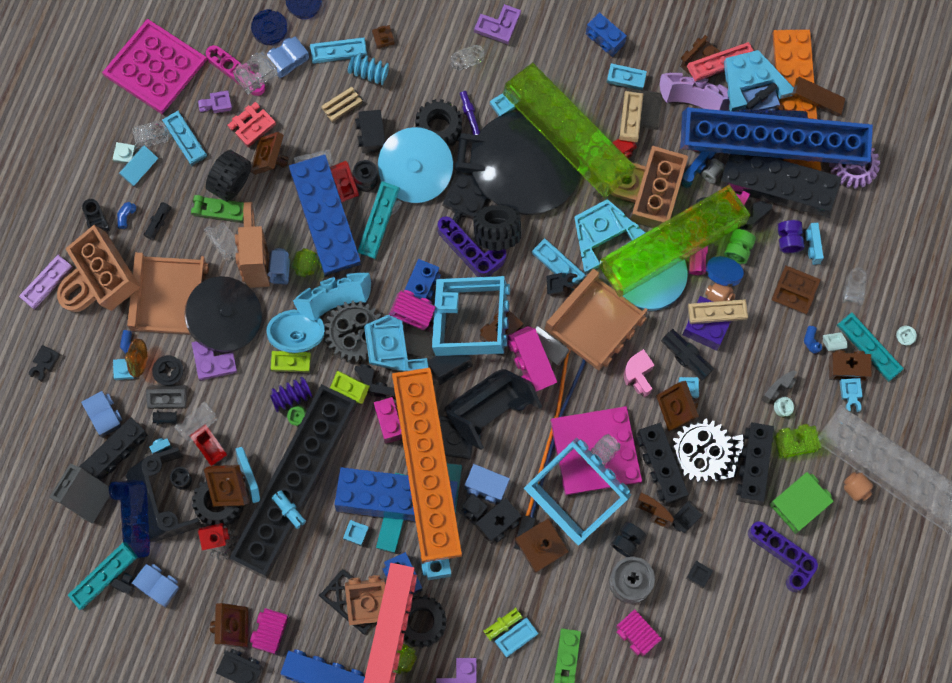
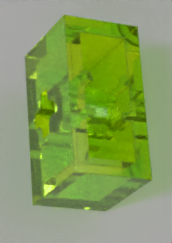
(789, 448)

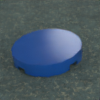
(724, 271)

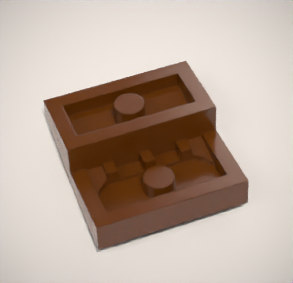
(796, 289)
(659, 513)

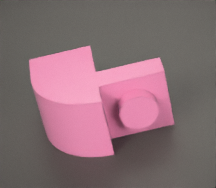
(636, 369)

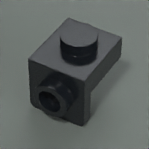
(686, 517)

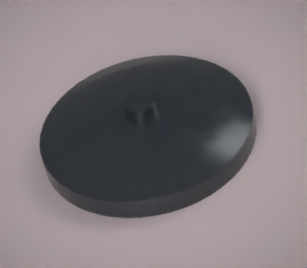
(223, 314)

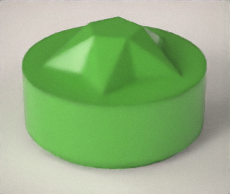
(296, 415)

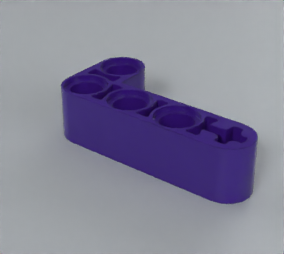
(469, 246)
(780, 553)

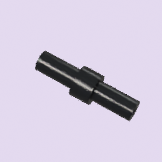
(761, 96)

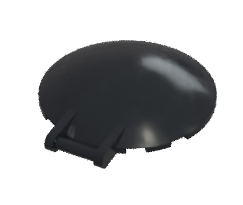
(517, 165)

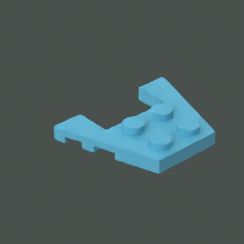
(752, 71)
(599, 226)
(387, 345)

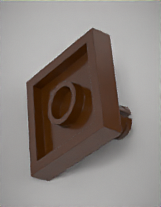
(268, 154)
(677, 405)
(226, 485)
(541, 545)
(230, 625)

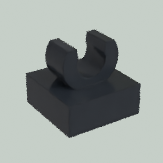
(699, 574)
(124, 584)

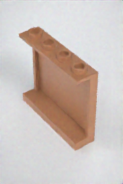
(163, 292)
(595, 321)

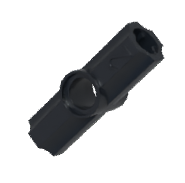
(687, 354)

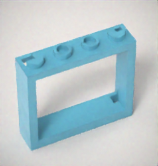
(474, 284)
(557, 512)

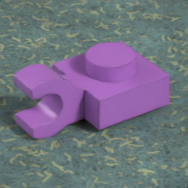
(219, 102)

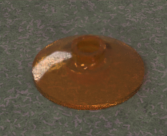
(136, 357)

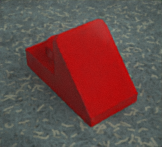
(344, 181)
(208, 445)

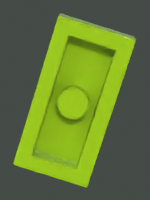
(290, 362)
(350, 387)

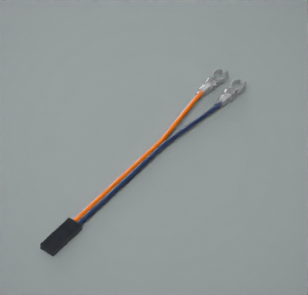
(528, 522)

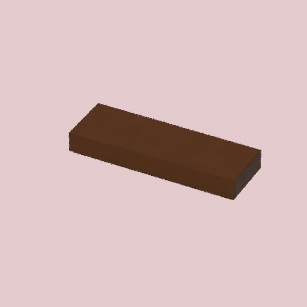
(818, 96)

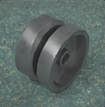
(638, 570)

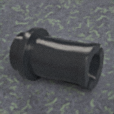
(164, 417)

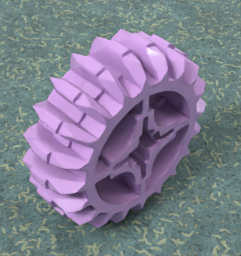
(861, 175)

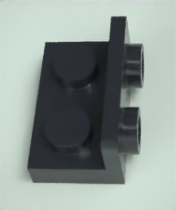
(238, 668)

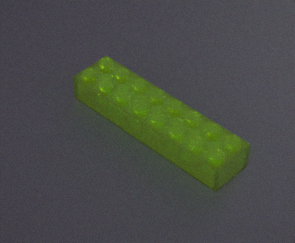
(568, 130)
(674, 240)

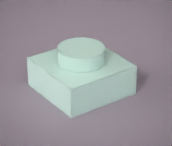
(123, 153)
(834, 341)

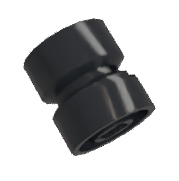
(365, 175)
(628, 540)

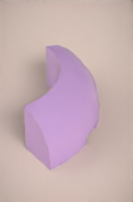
(679, 88)

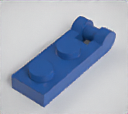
(697, 166)

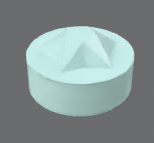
(906, 335)
(784, 406)

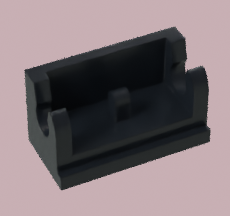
(448, 367)

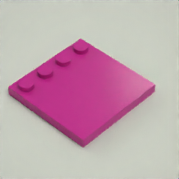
(154, 66)
(591, 427)

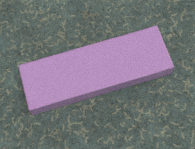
(46, 282)

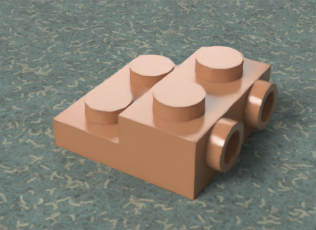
(364, 599)

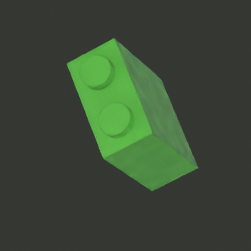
(801, 502)

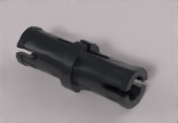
(157, 221)

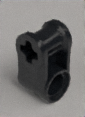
(95, 218)

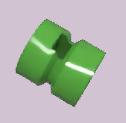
(740, 246)

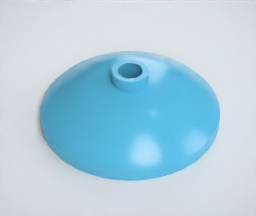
(294, 332)

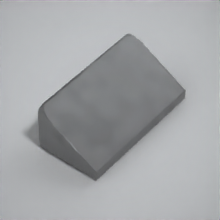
(166, 396)

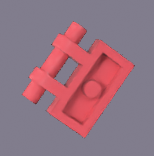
(255, 127)

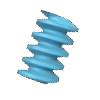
(369, 69)

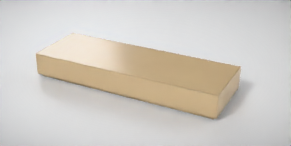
(631, 116)
(717, 311)

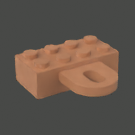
(654, 187)
(253, 251)
(98, 271)

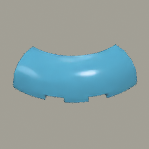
(332, 293)

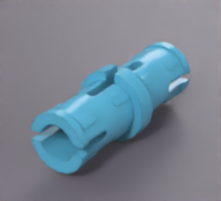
(289, 509)

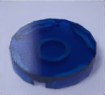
(303, 8)
(269, 27)

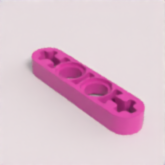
(225, 57)

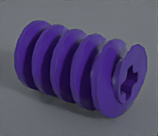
(290, 393)

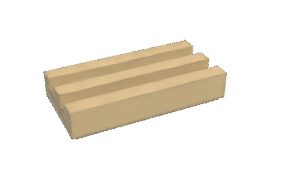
(337, 99)

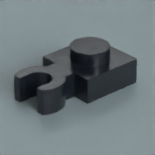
(559, 282)
(45, 359)

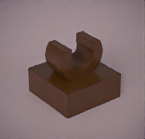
(383, 36)

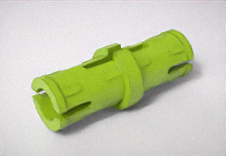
(502, 624)

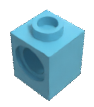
(443, 573)

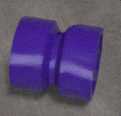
(790, 236)

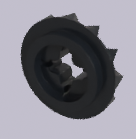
(159, 367)

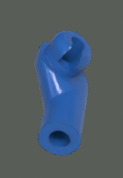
(123, 213)
(125, 340)
(810, 342)

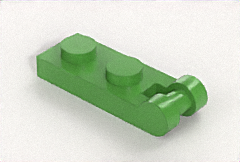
(218, 209)
(567, 655)

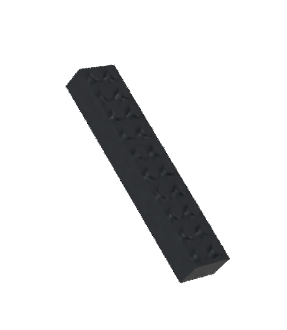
(296, 477)

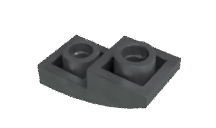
(554, 350)
(782, 383)

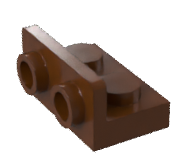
(700, 50)

